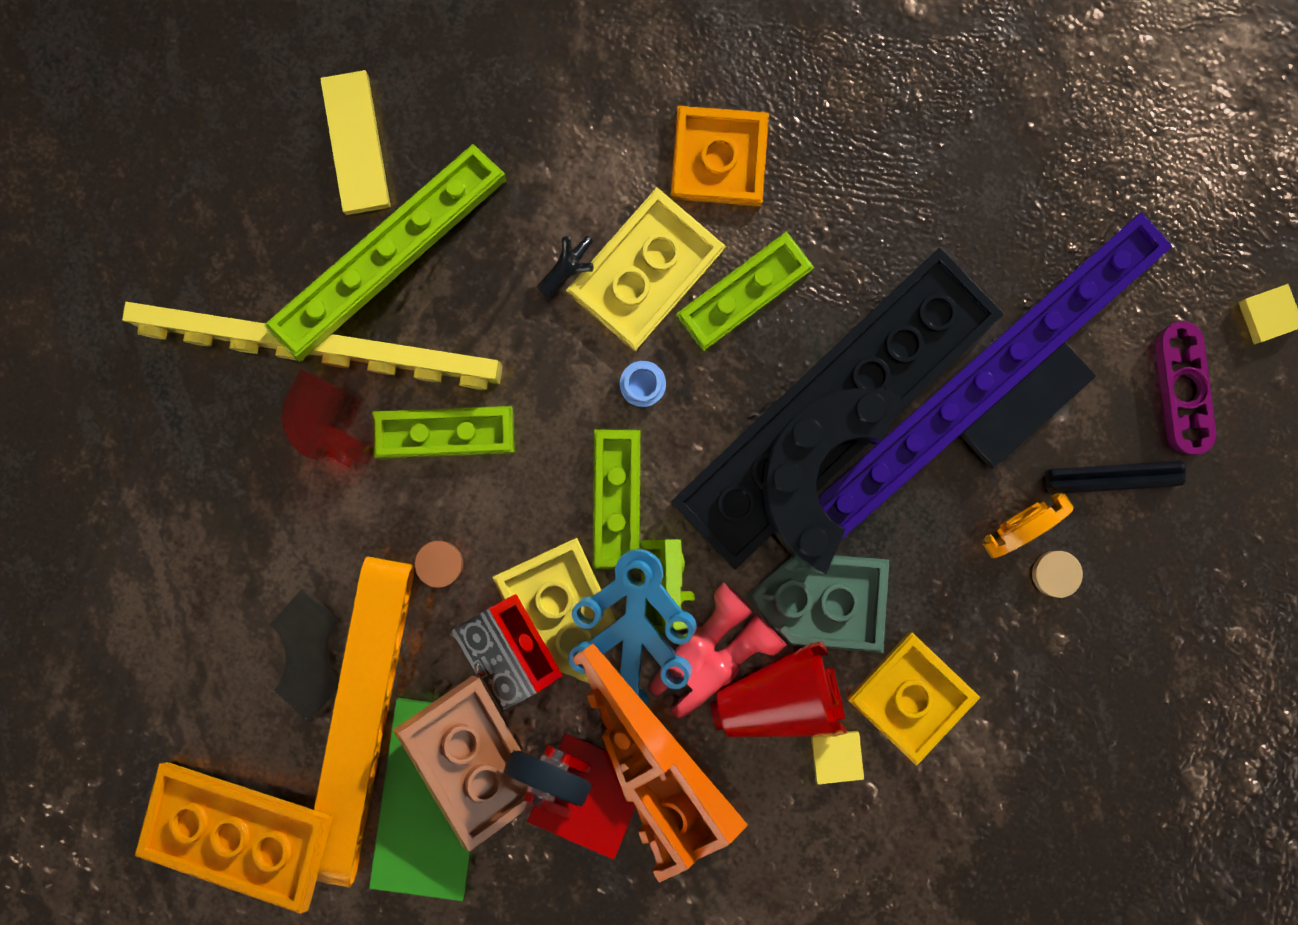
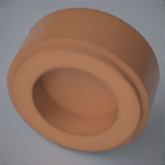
(438, 564)

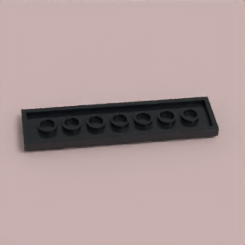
(892, 350)

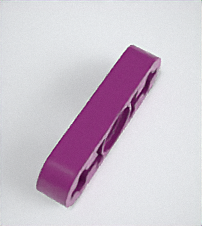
(1199, 374)

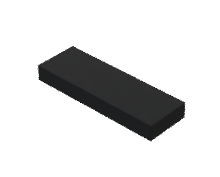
(1028, 405)

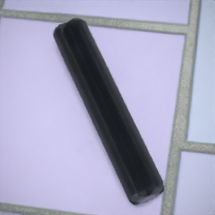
(1115, 477)

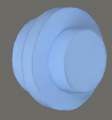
(642, 384)

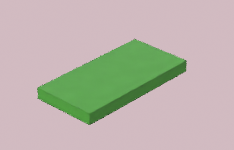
(413, 840)

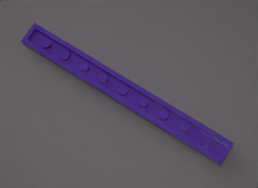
(993, 373)

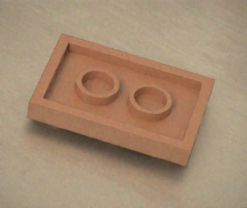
(461, 757)

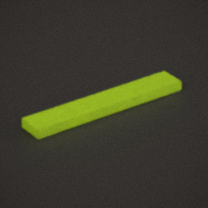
(385, 253)

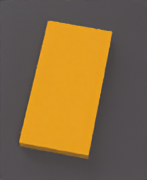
(234, 837)

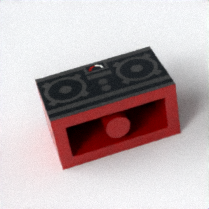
(507, 653)

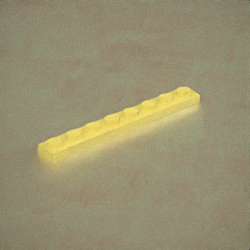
(335, 350)

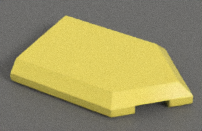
(549, 591)

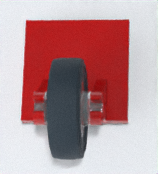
(574, 794)

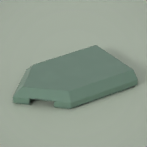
(837, 607)

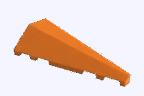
(675, 800)

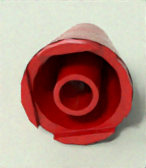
(783, 699)

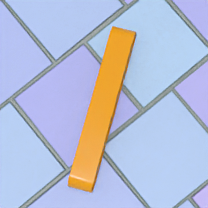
(361, 713)

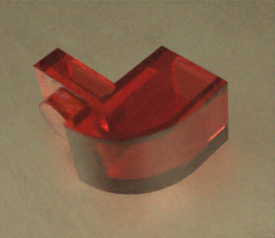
(311, 418)

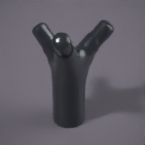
(566, 266)

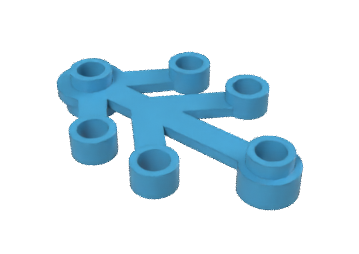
(634, 626)

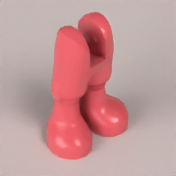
(717, 669)

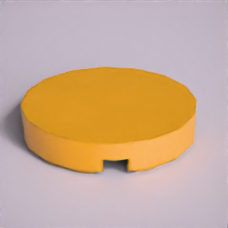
(1028, 525)

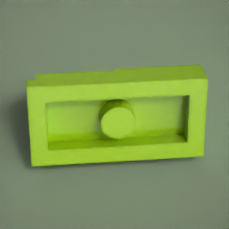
(673, 564)

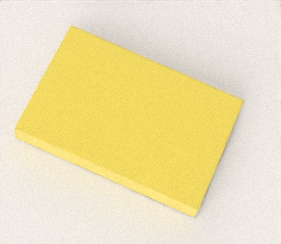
(646, 269)

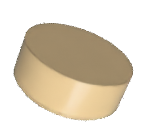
(1057, 574)

